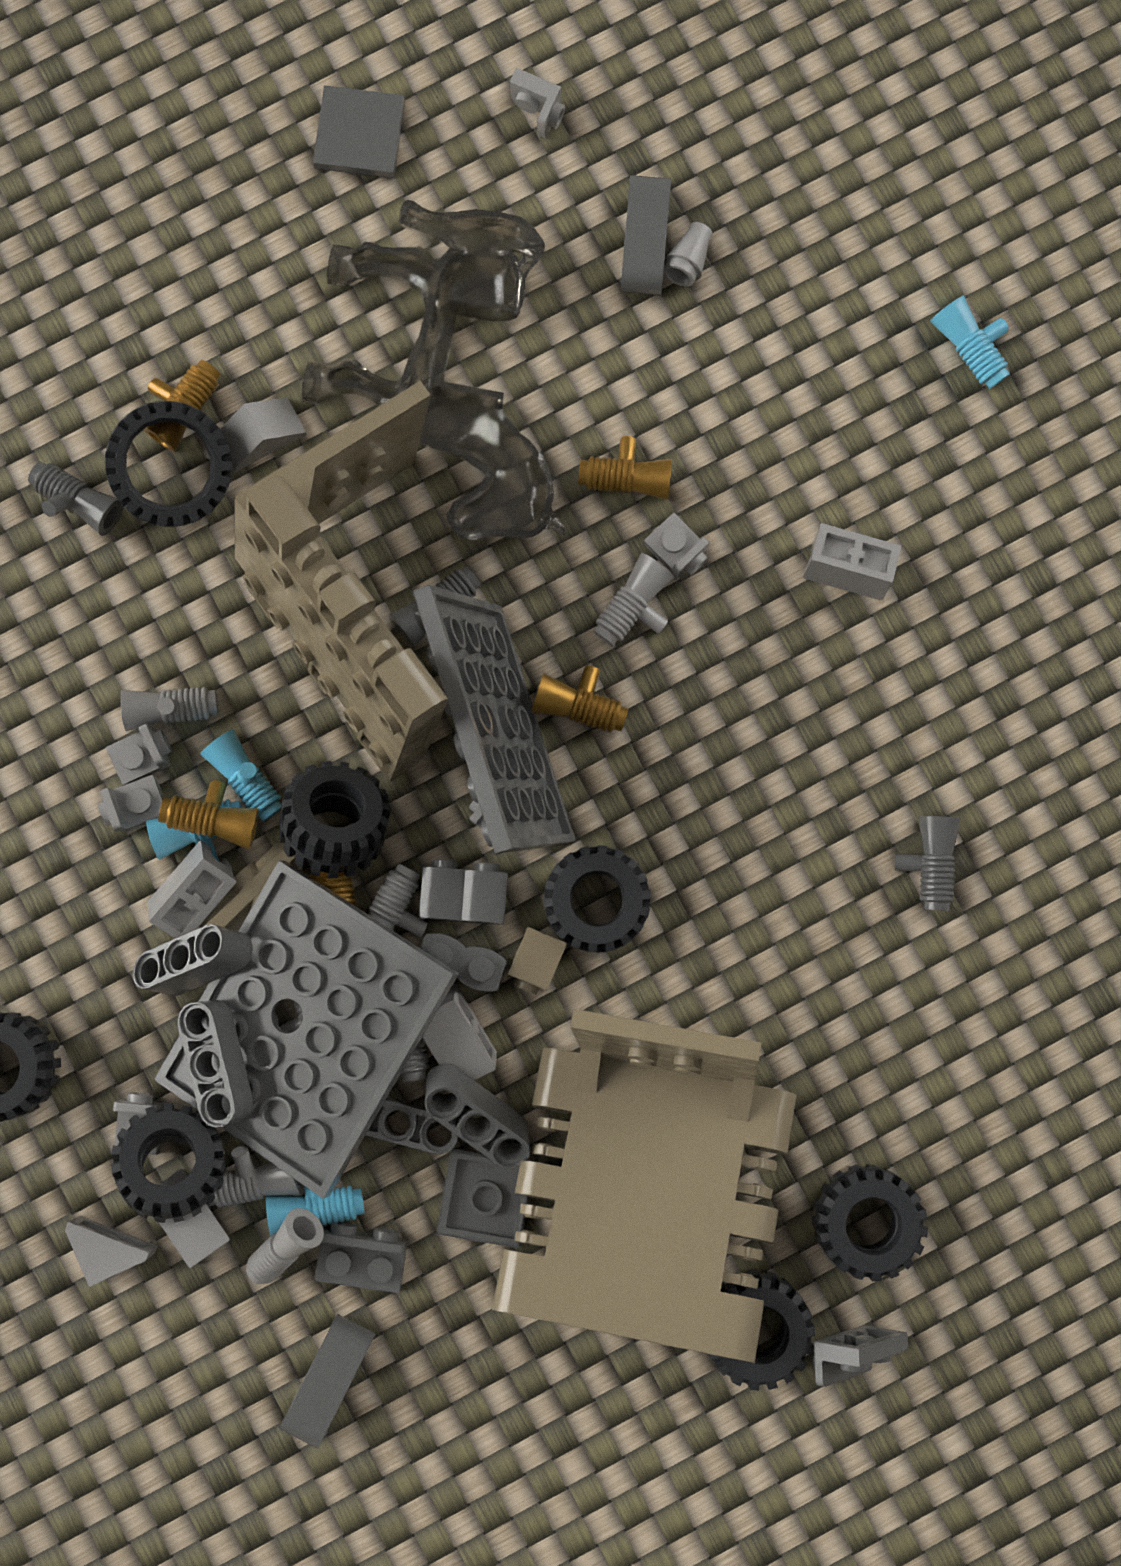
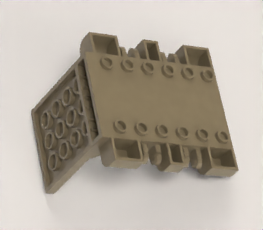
(325, 609)
(648, 1186)

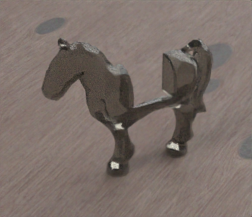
(473, 280)

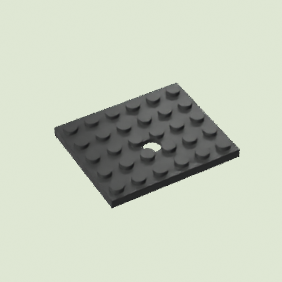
(493, 721)
(363, 1015)

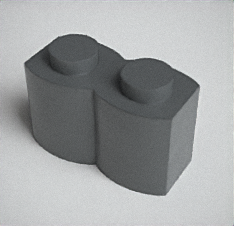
(463, 894)
(477, 966)

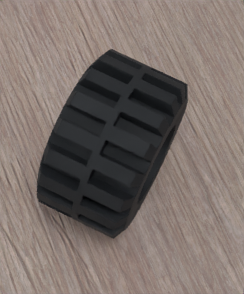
(338, 791)
(634, 892)
(35, 1061)
(145, 1135)
(899, 1243)
(790, 1348)

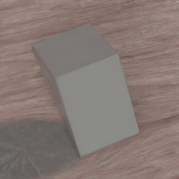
(261, 430)
(105, 1250)

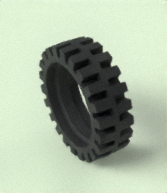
(148, 510)

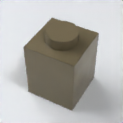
(536, 961)

